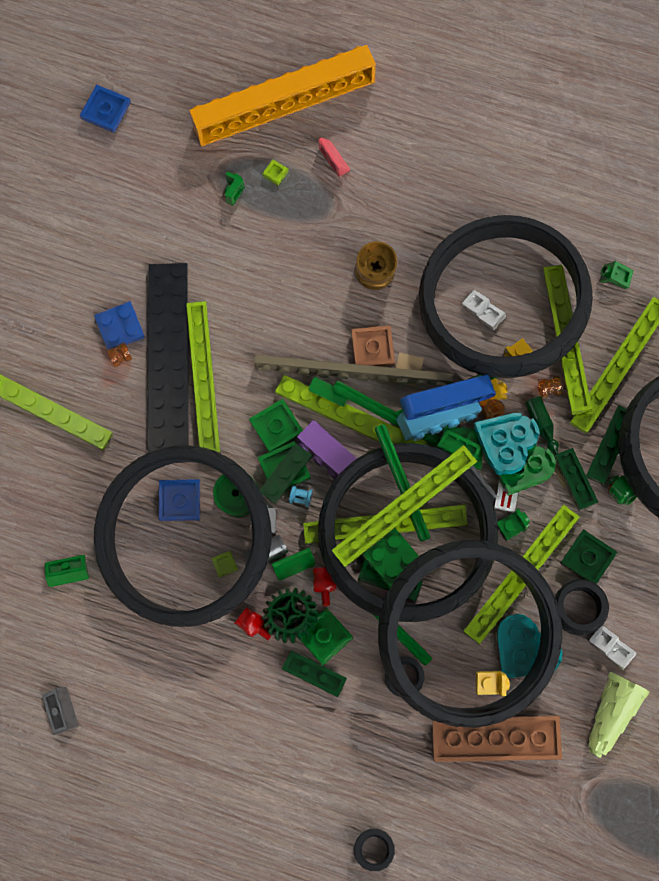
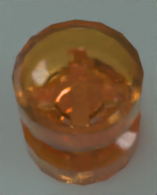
(115, 356)
(551, 386)
(489, 413)

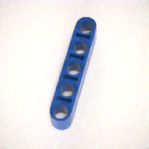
(447, 397)

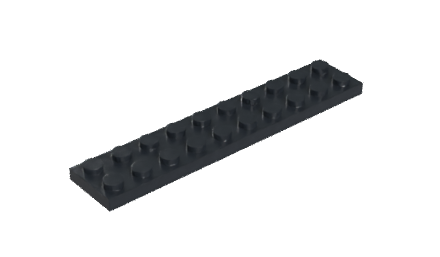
(168, 356)

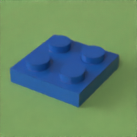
(105, 108)
(119, 325)
(179, 500)

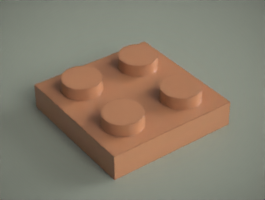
(373, 346)

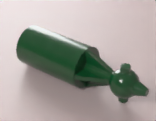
(538, 411)

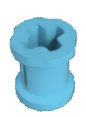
(300, 496)

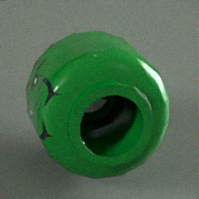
(620, 490)

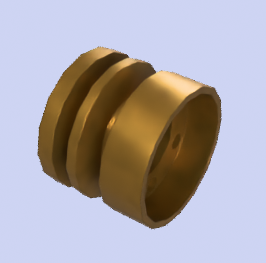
(378, 255)

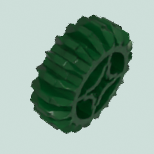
(291, 599)

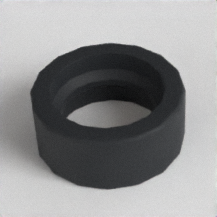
(418, 669)
(358, 850)

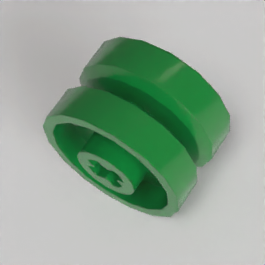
(224, 498)

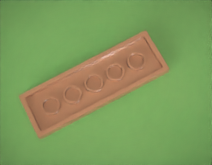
(506, 741)

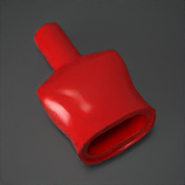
(323, 584)
(252, 624)

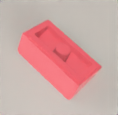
(333, 157)

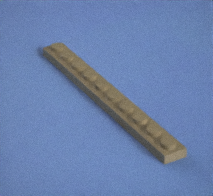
(345, 370)

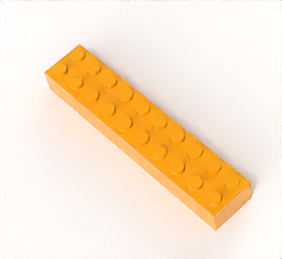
(283, 95)

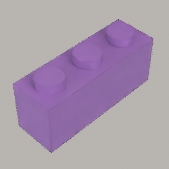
(325, 449)

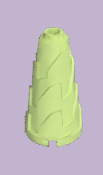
(618, 705)

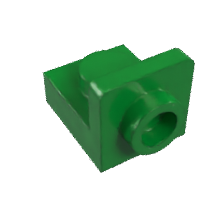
(234, 190)
(616, 274)
(513, 524)

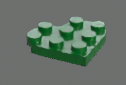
(537, 469)

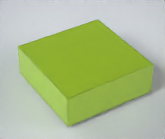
(275, 172)
(224, 564)

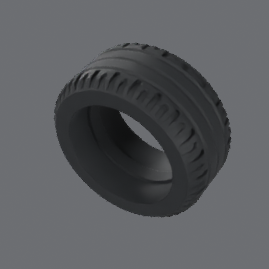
(599, 597)

